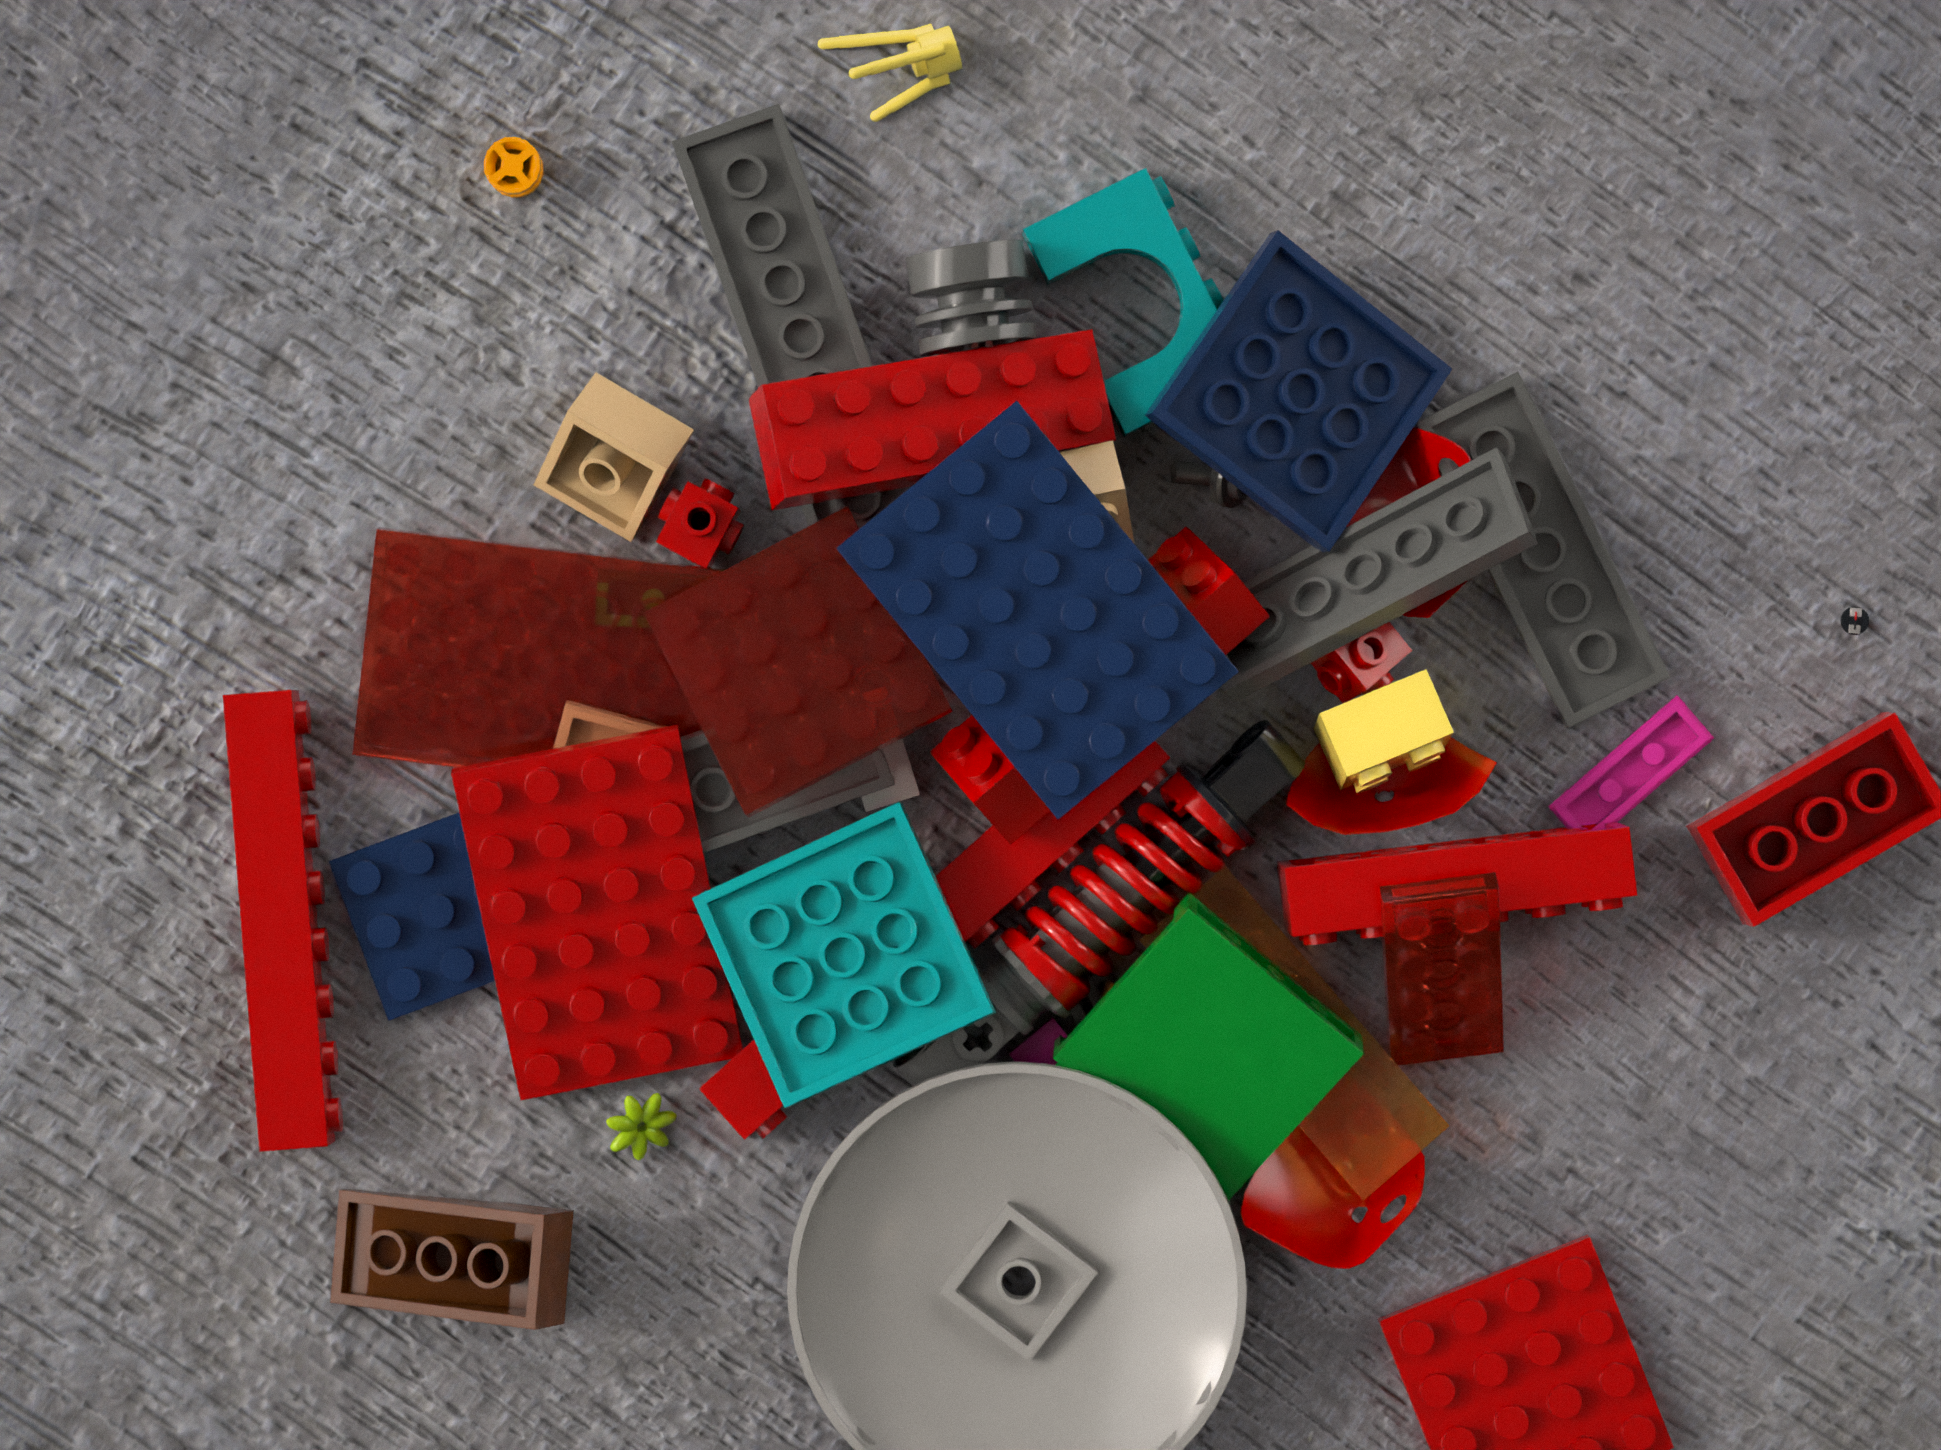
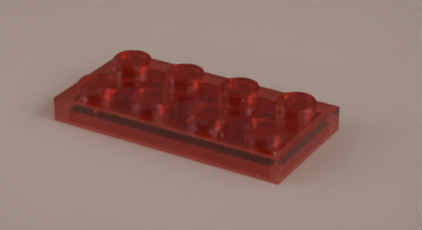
(1442, 968)

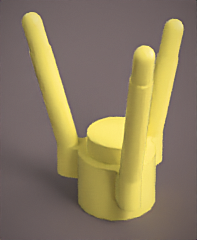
(930, 54)

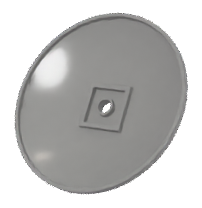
(999, 1170)

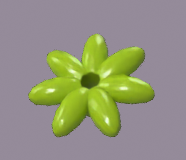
(641, 1125)

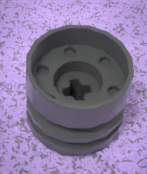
(970, 295)

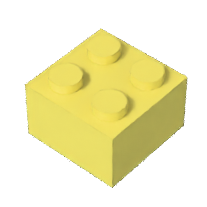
(1383, 732)

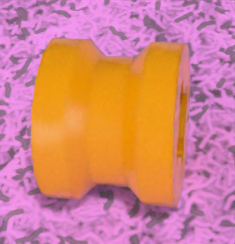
(507, 158)

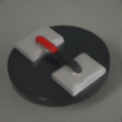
(1854, 620)

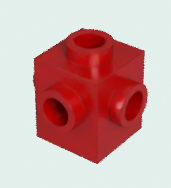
(700, 545)
(1362, 663)

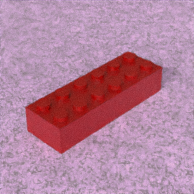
(903, 418)
(1211, 595)
(1532, 868)

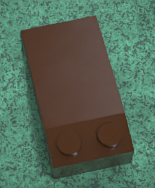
(452, 1258)

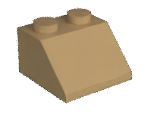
(612, 456)

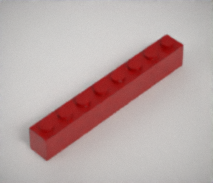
(280, 919)

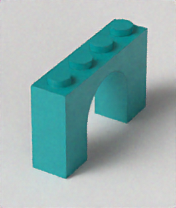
(1133, 221)

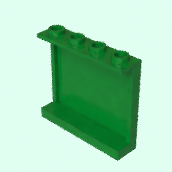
(1215, 1042)

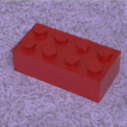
(1818, 818)

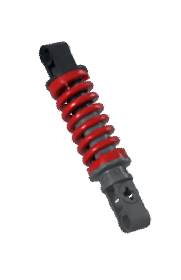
(1050, 962)

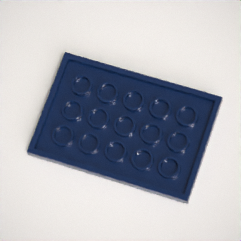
(1037, 610)

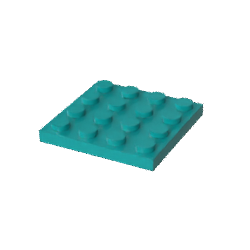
(843, 955)

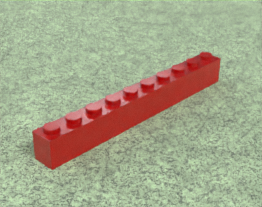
(976, 890)

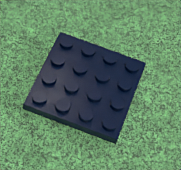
(1299, 392)

